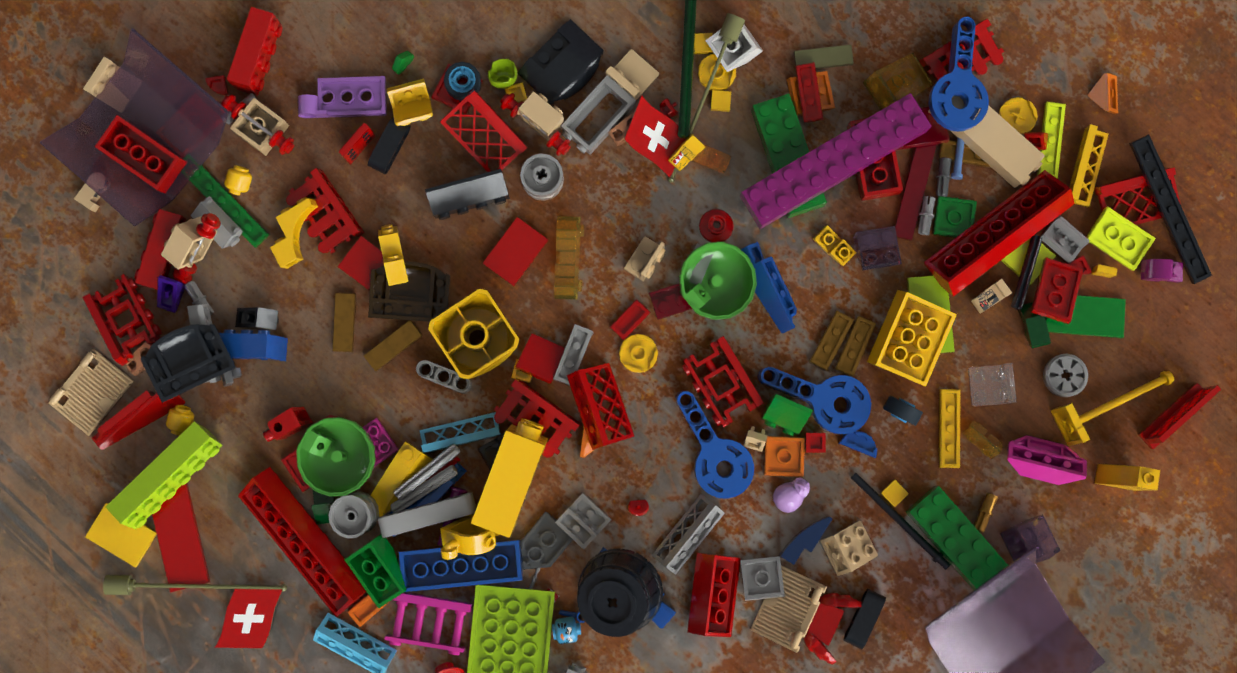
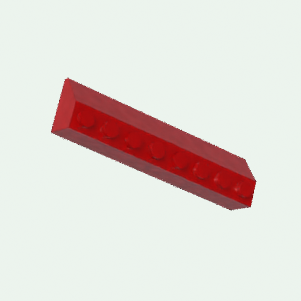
(1000, 232)
(302, 541)

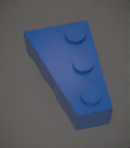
(255, 346)

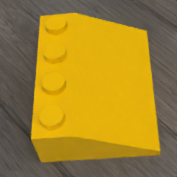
(911, 337)

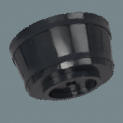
(628, 579)

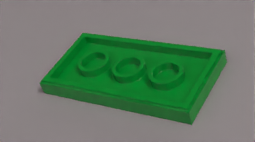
(1093, 318)

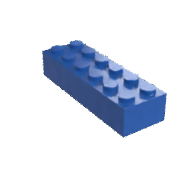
(428, 571)

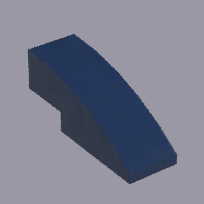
(805, 540)

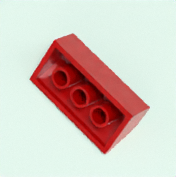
(713, 595)

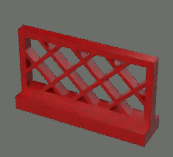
(495, 121)
(1129, 185)
(589, 408)
(1177, 414)

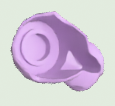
(791, 495)

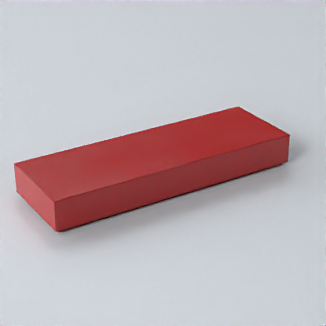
(809, 92)

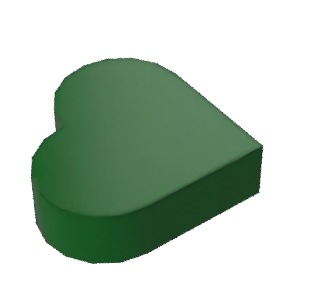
(402, 61)

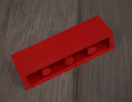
(153, 263)

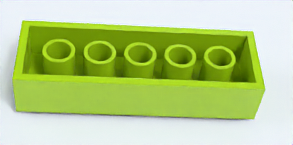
(164, 476)

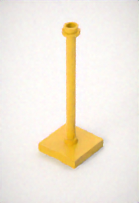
(1071, 424)

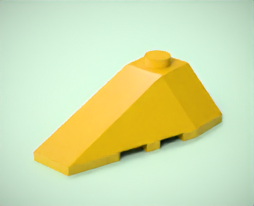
(403, 466)

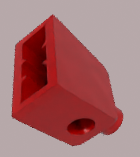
(287, 424)

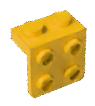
(410, 102)

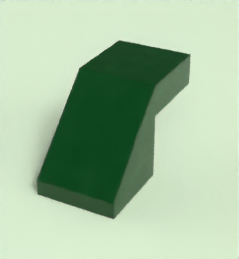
(1035, 327)

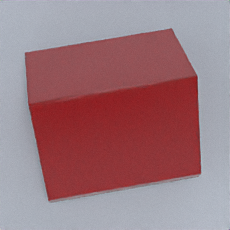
(1038, 139)

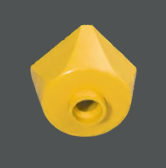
(456, 324)

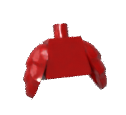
(826, 622)

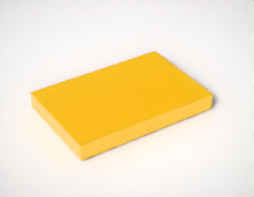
(120, 539)

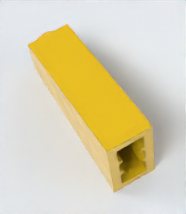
(1127, 477)

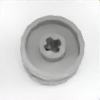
(537, 166)
(353, 514)

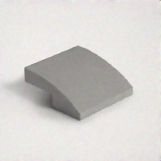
(583, 521)

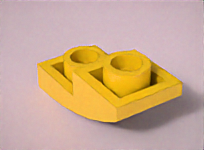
(834, 245)

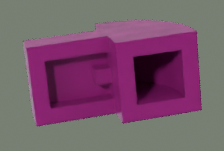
(1161, 270)

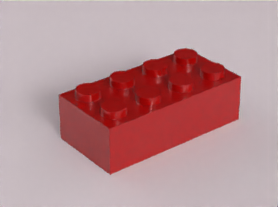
(254, 51)
(140, 154)
(879, 178)

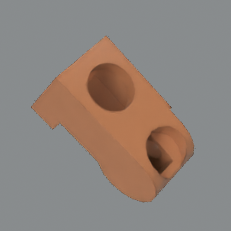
(619, 131)
(135, 365)

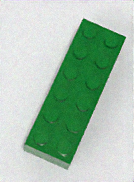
(783, 140)
(956, 537)

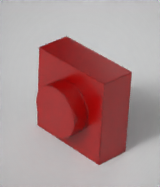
(815, 442)

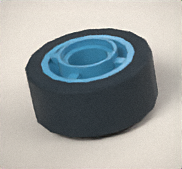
(458, 71)
(902, 410)

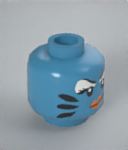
(566, 630)

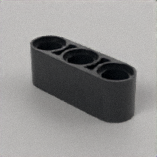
(388, 146)
(864, 619)

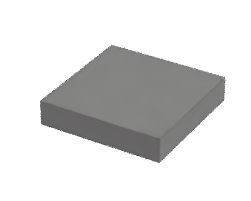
(762, 578)

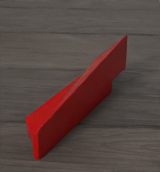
(133, 417)

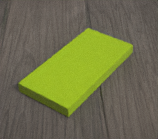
(931, 291)

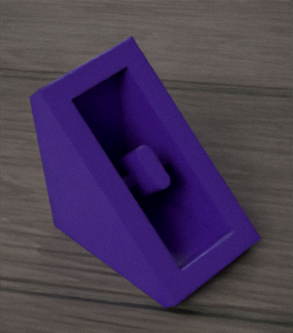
(169, 293)

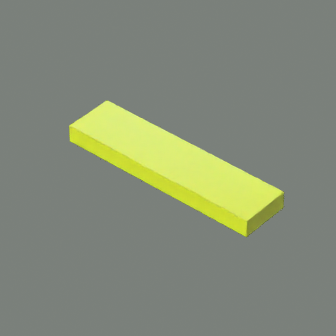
(1053, 125)

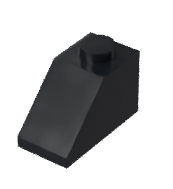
(257, 318)

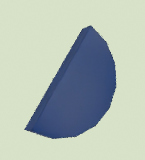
(860, 442)

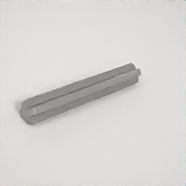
(427, 471)
(424, 489)

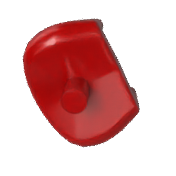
(668, 108)
(638, 507)

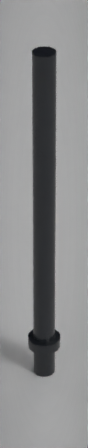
(937, 556)

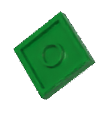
(953, 216)

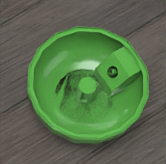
(726, 284)
(335, 460)

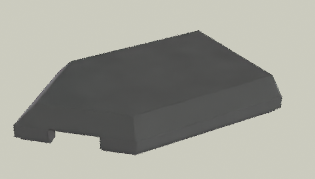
(543, 543)

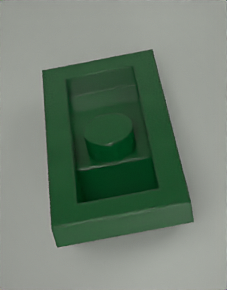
(322, 507)

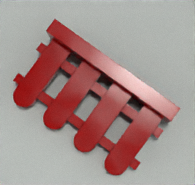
(978, 64)
(333, 217)
(531, 408)

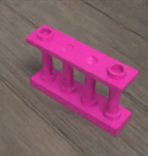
(441, 606)

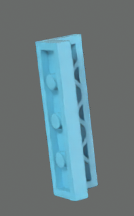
(459, 440)
(351, 648)

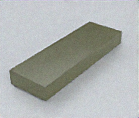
(825, 57)

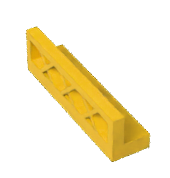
(1082, 164)

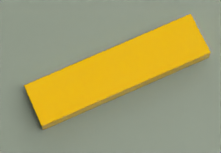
(949, 428)

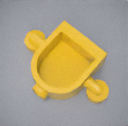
(465, 539)

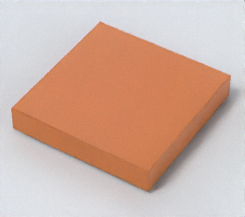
(784, 456)

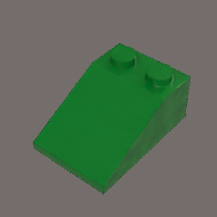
(786, 414)
(378, 570)

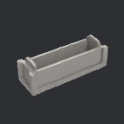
(573, 353)

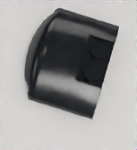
(562, 63)
(186, 360)

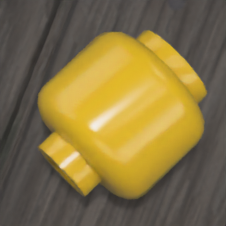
(238, 180)
(179, 419)

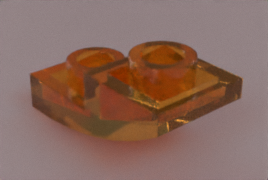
(713, 159)

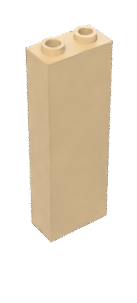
(1001, 146)

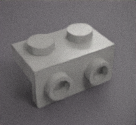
(1064, 239)

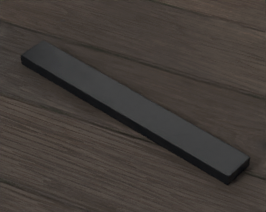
(1170, 209)

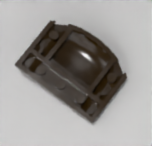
(416, 300)

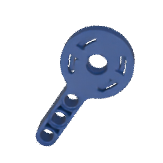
(961, 84)
(823, 397)
(714, 451)

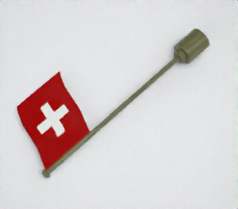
(655, 133)
(246, 617)

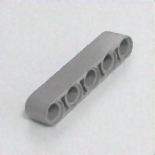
(427, 515)

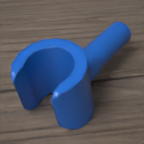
(571, 614)

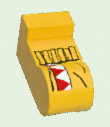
(686, 152)

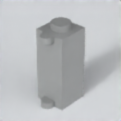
(228, 232)

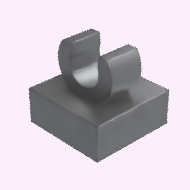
(228, 377)

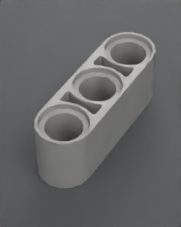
(434, 375)

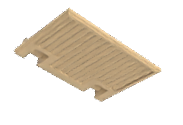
(91, 392)
(791, 613)

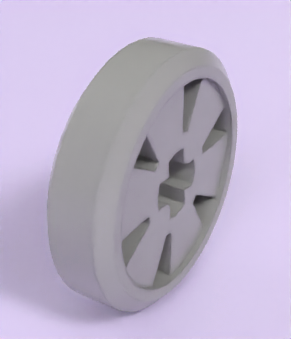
(1071, 365)

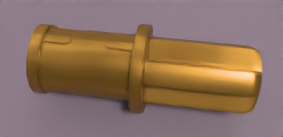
(985, 512)

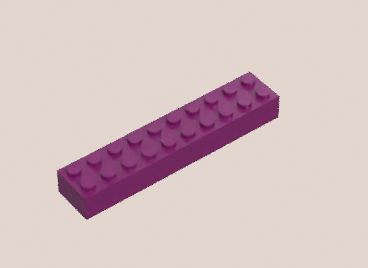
(835, 161)

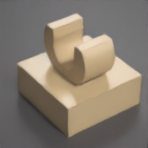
(755, 440)

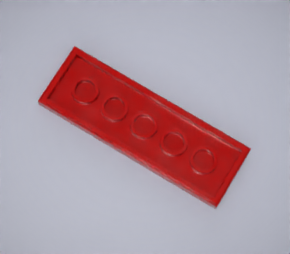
(180, 541)

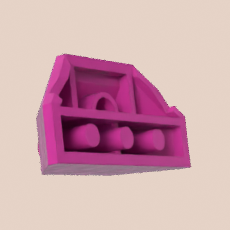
(1046, 461)

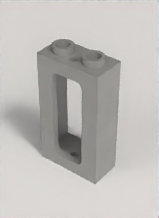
(605, 87)

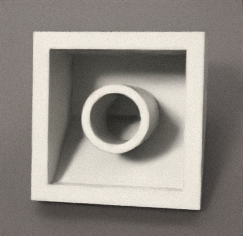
(737, 53)

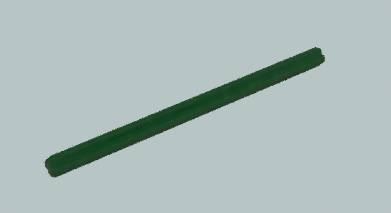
(687, 69)

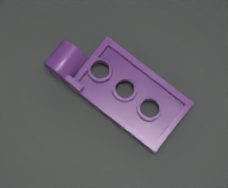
(314, 107)

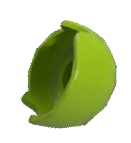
(502, 74)

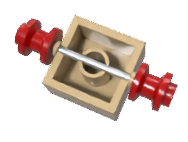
(541, 117)
(258, 125)
(190, 244)

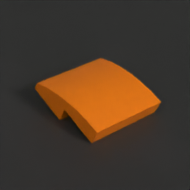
(824, 88)

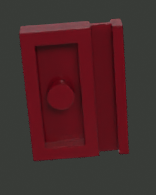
(668, 302)

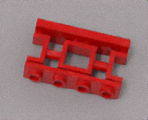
(108, 326)
(735, 374)

